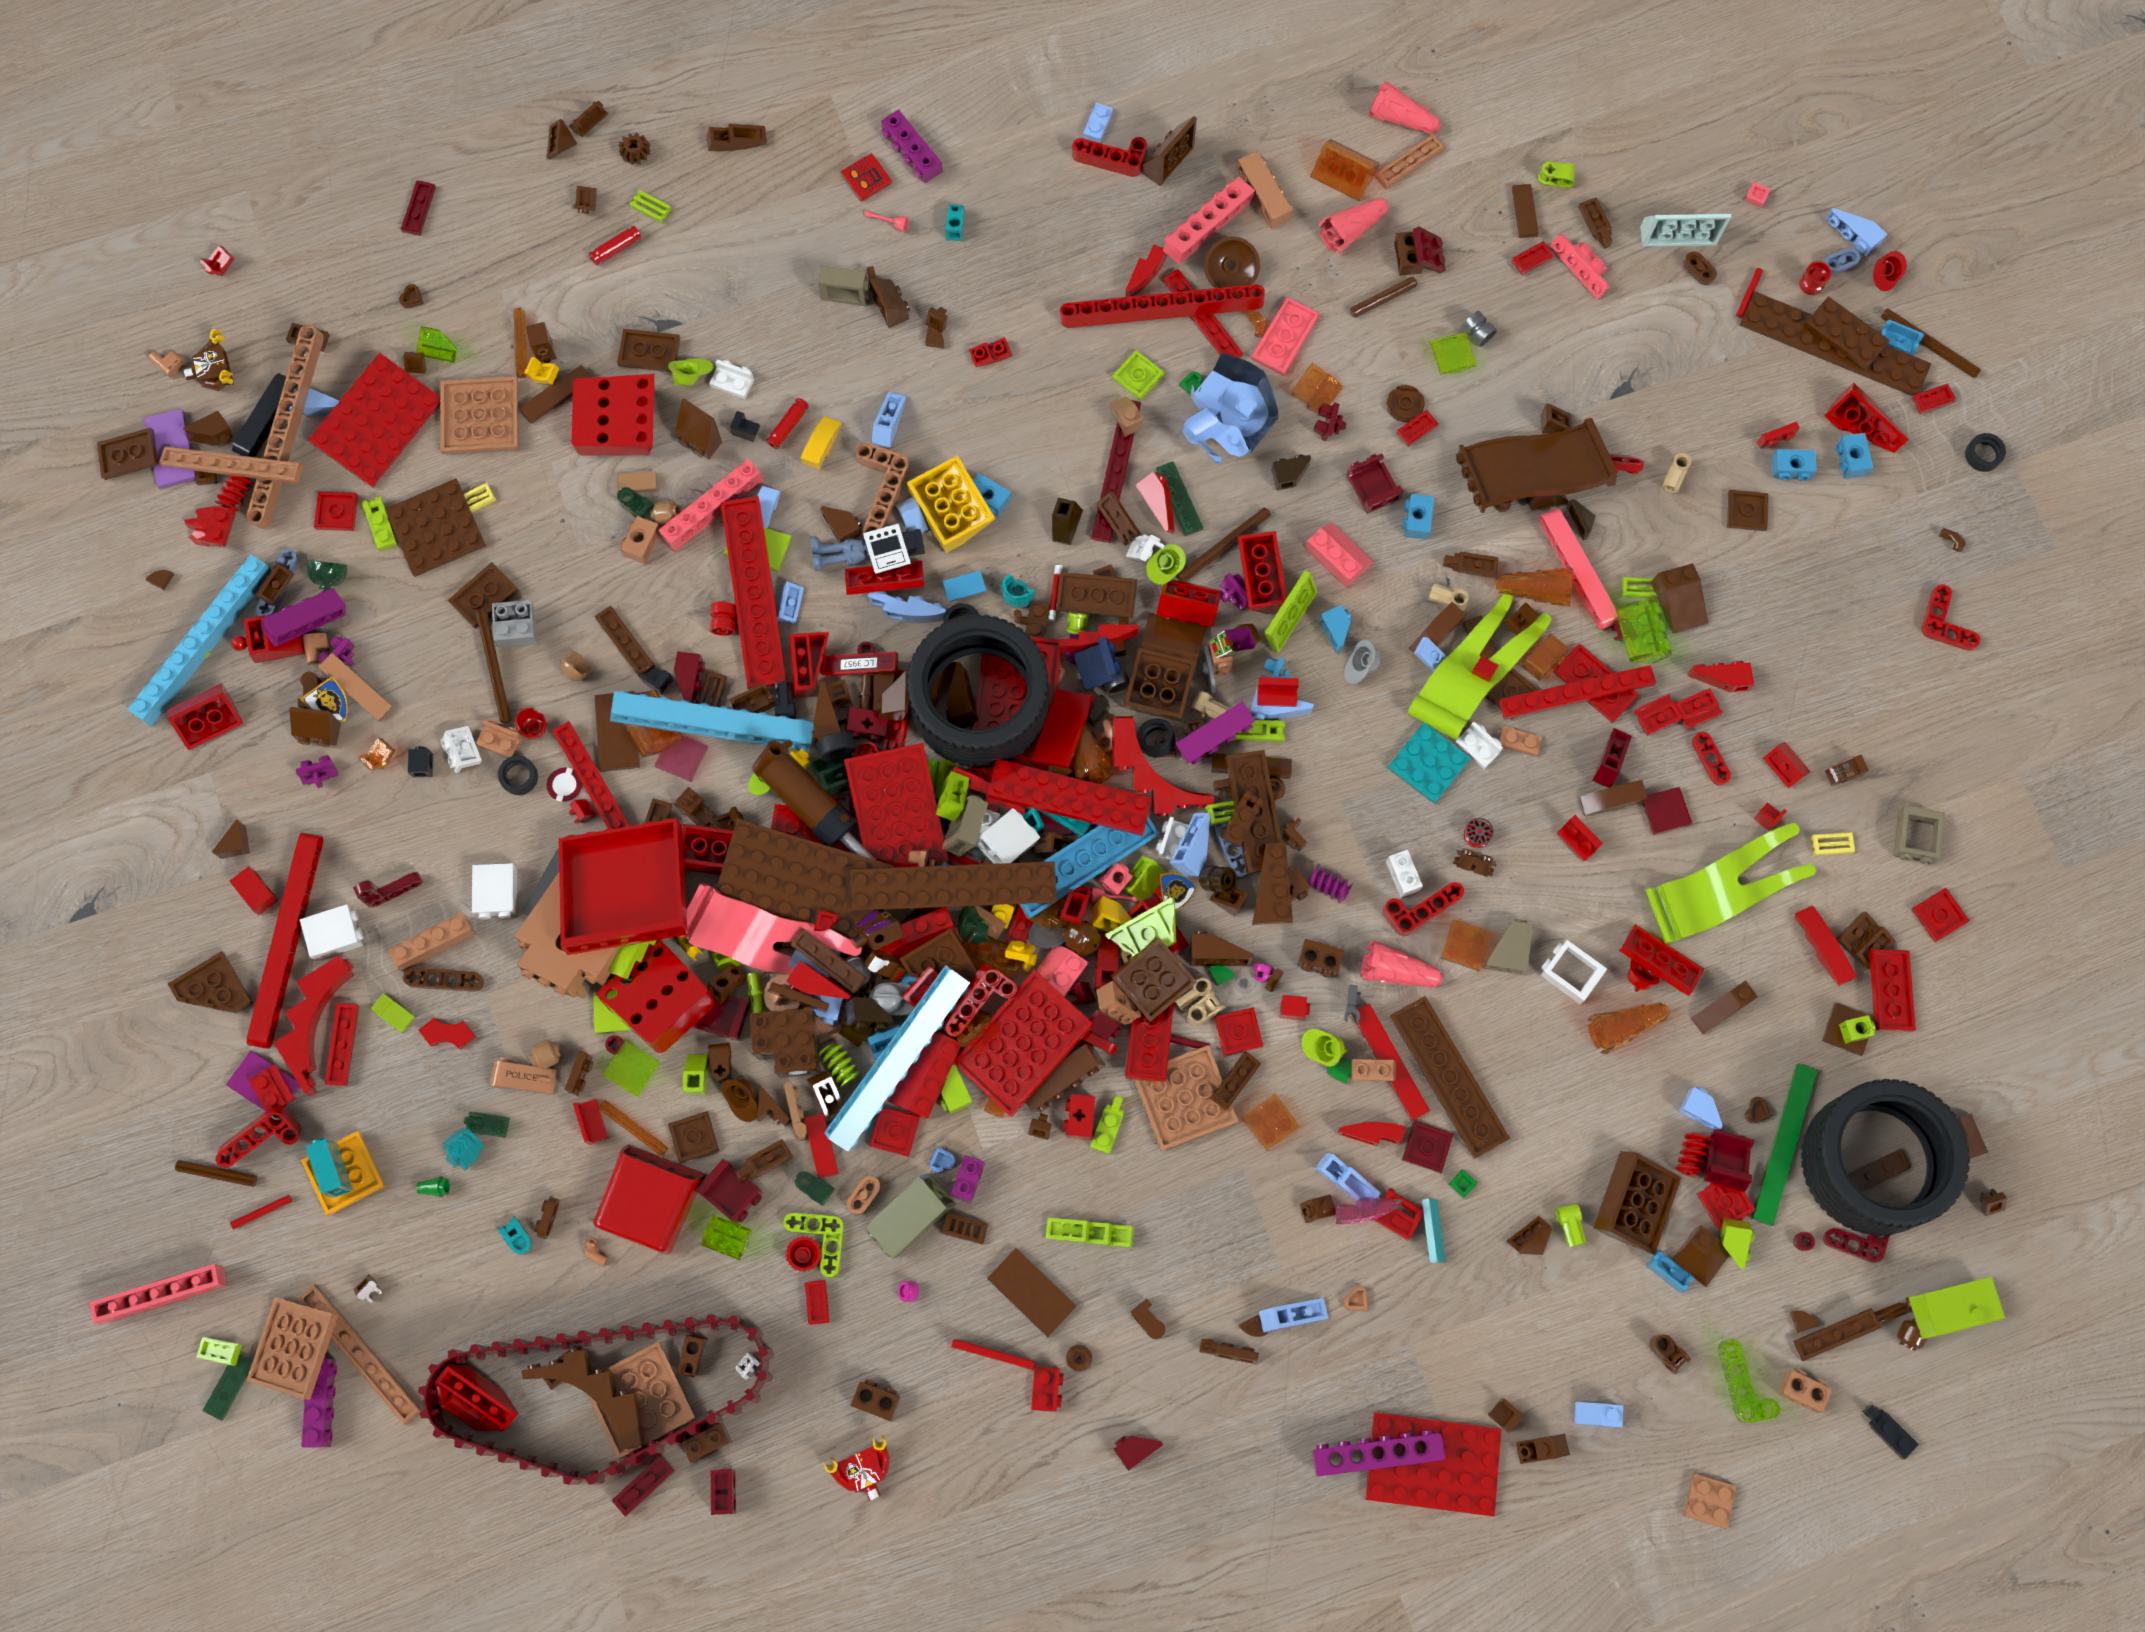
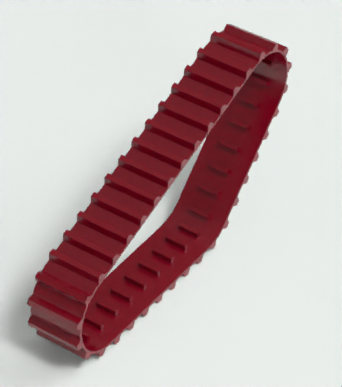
(442, 1430)

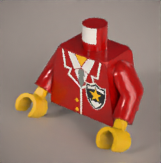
(862, 1469)

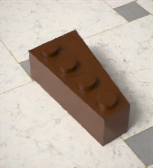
(1067, 1075)

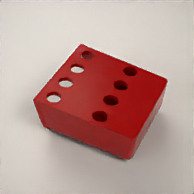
(613, 415)
(660, 1000)
(647, 1200)

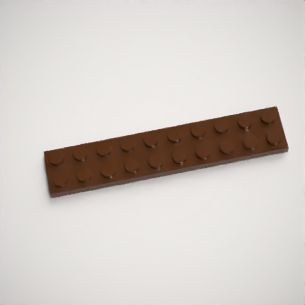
(1787, 326)
(953, 885)

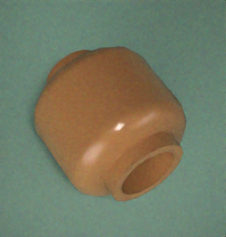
(664, 512)
(545, 1054)

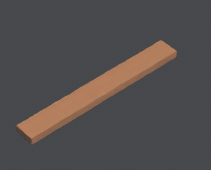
(231, 464)
(364, 1359)

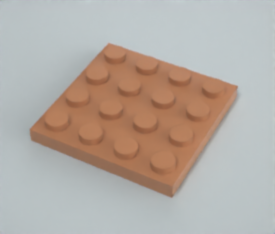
(479, 415)
(1182, 1104)
(292, 1348)
(659, 1394)

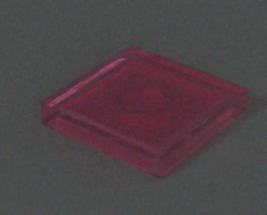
(682, 759)

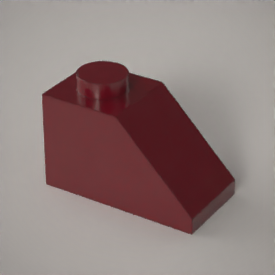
(1105, 1025)
(1135, 1449)

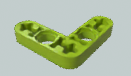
(828, 1236)

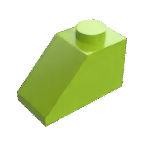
(954, 1092)

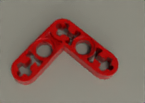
(1939, 622)

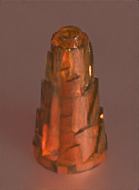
(1541, 585)
(1091, 759)
(1621, 1026)

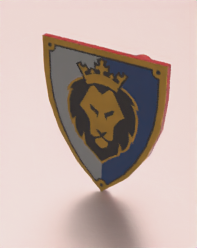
(328, 697)
(1175, 886)

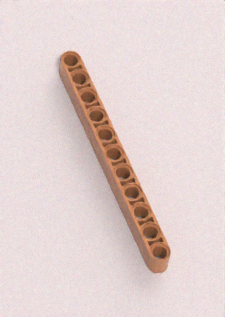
(283, 417)

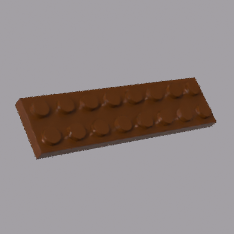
(1449, 1077)

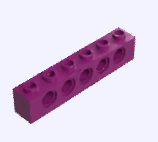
(1433, 1452)

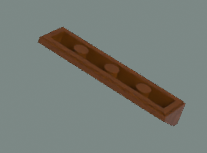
(1276, 766)

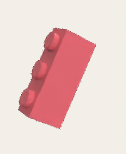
(1338, 554)
(1062, 969)

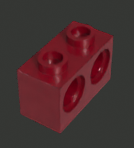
(723, 1491)

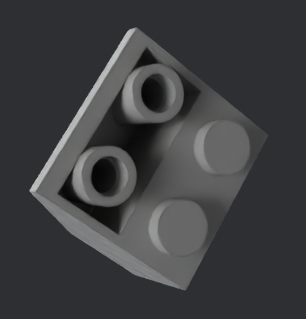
(514, 624)

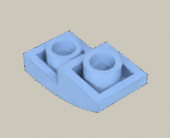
(768, 500)

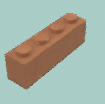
(1267, 193)
(432, 941)

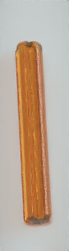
(520, 342)
(633, 1128)

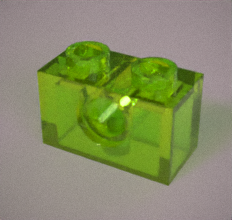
(726, 1237)

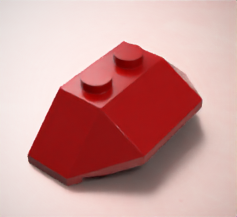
(474, 1399)

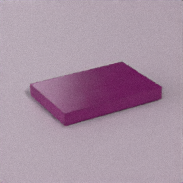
(250, 1067)

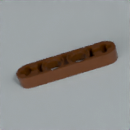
(444, 976)

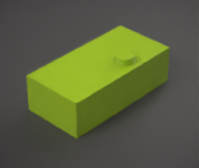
(1956, 1307)

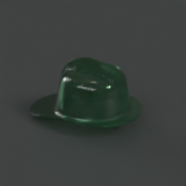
(972, 927)

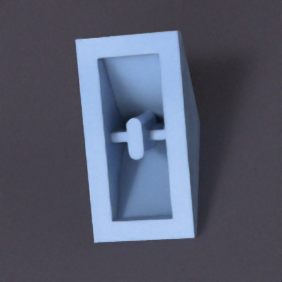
(911, 515)

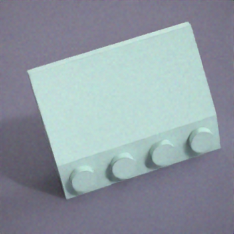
(1683, 229)

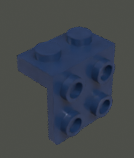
(1098, 664)

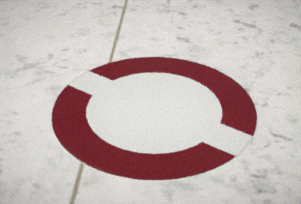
(564, 784)

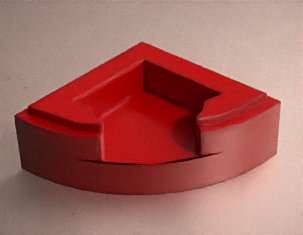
(825, 920)

